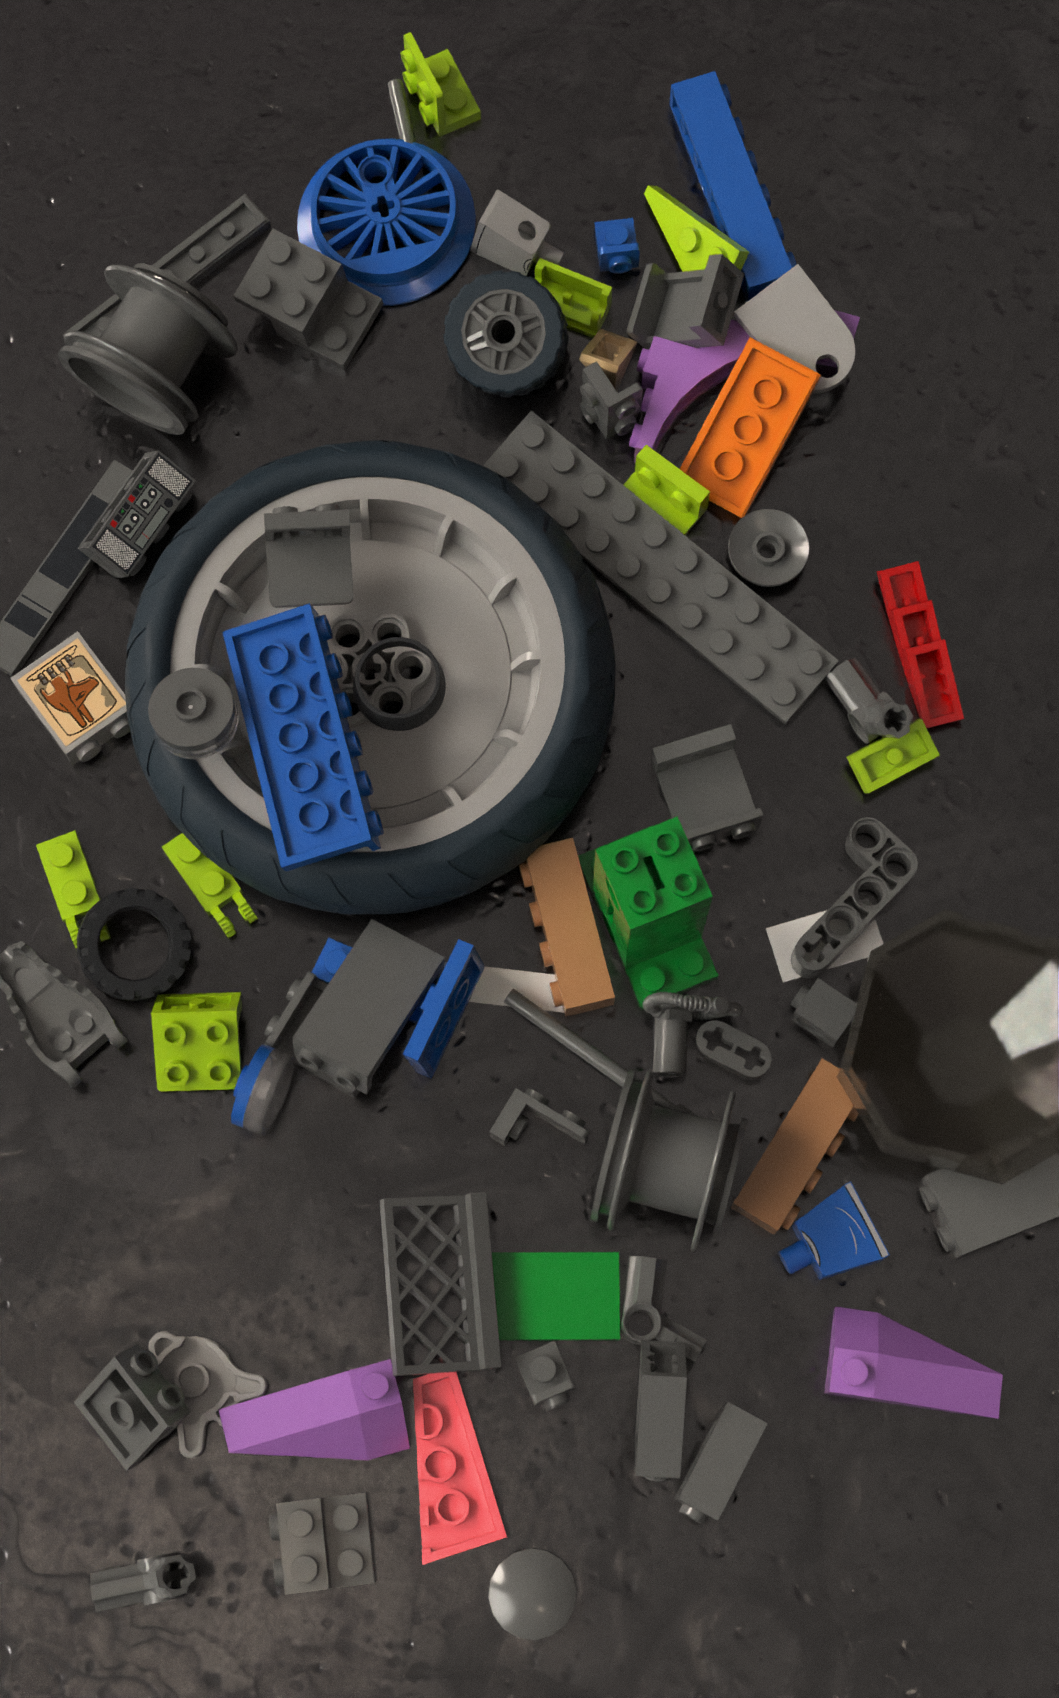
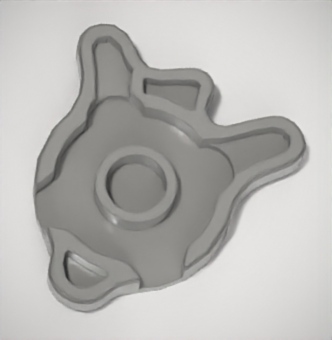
(208, 1382)

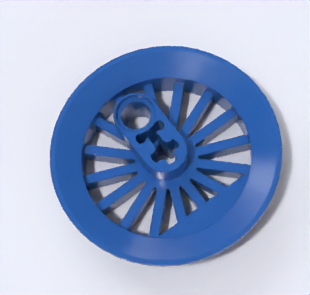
(400, 273)

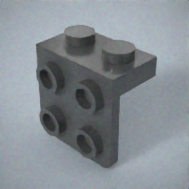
(308, 556)

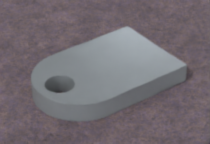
(799, 324)

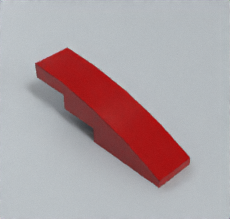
(920, 645)

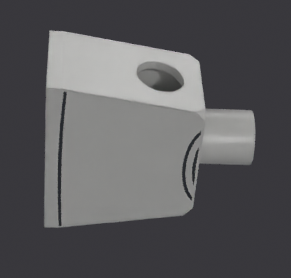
(513, 236)

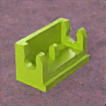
(581, 298)

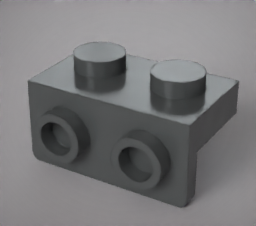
(602, 404)

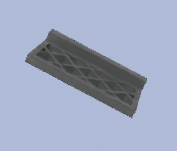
(475, 1279)

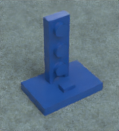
(438, 1010)

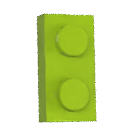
(892, 757)

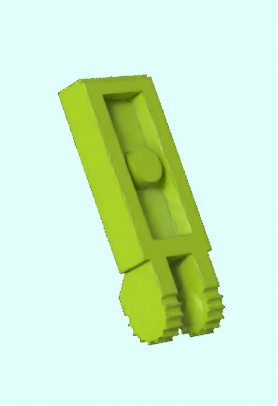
(70, 880)
(208, 882)

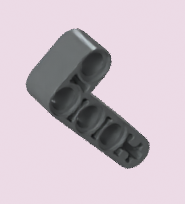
(849, 906)

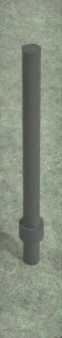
(578, 1044)

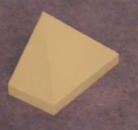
(611, 353)

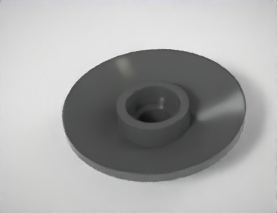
(768, 530)

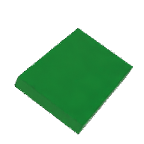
(557, 1295)

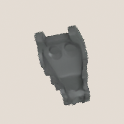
(55, 1014)

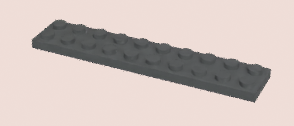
(665, 570)

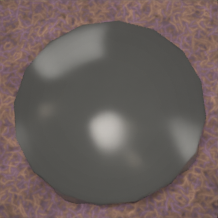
(532, 1594)

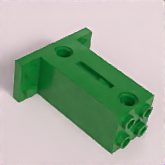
(653, 908)

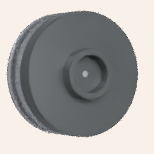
(193, 713)

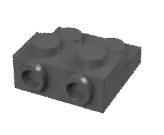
(132, 1405)
(323, 1543)

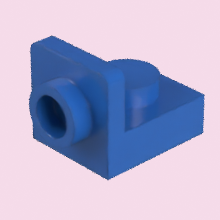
(617, 245)

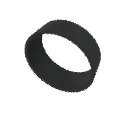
(409, 720)

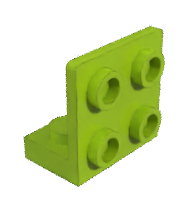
(440, 87)
(668, 490)
(197, 1041)

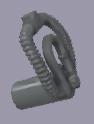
(671, 1026)

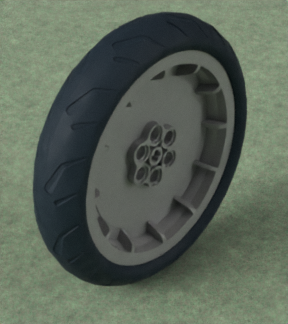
(439, 560)

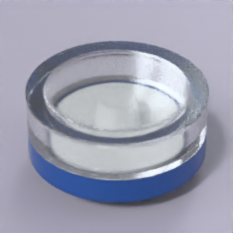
(262, 1089)

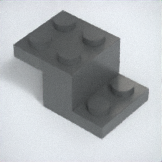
(308, 299)

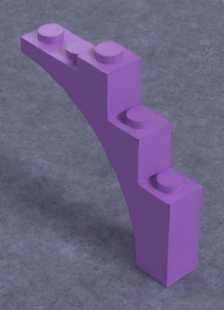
(681, 373)

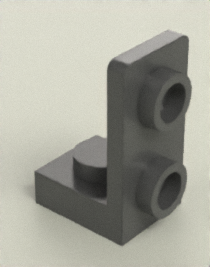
(512, 1119)
(546, 1376)

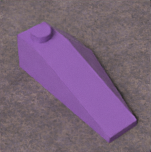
(896, 1365)
(332, 1417)

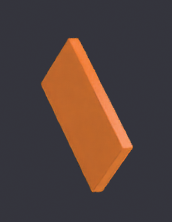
(749, 426)

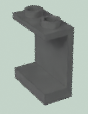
(706, 787)

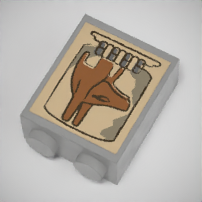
(74, 698)

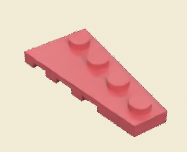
(454, 1484)

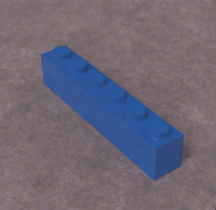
(730, 178)

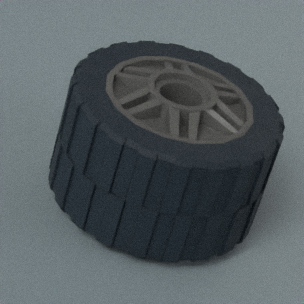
(487, 308)

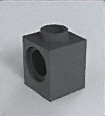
(822, 1011)

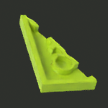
(689, 234)

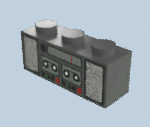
(138, 515)

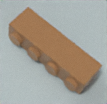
(568, 928)
(796, 1151)

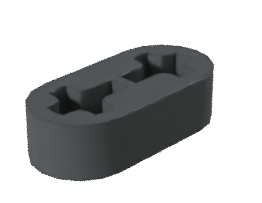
(738, 1041)

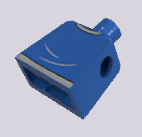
(835, 1237)

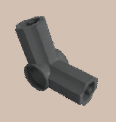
(869, 711)
(645, 1295)
(148, 1582)

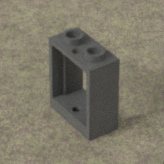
(660, 1410)
(719, 1463)

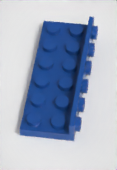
(302, 737)

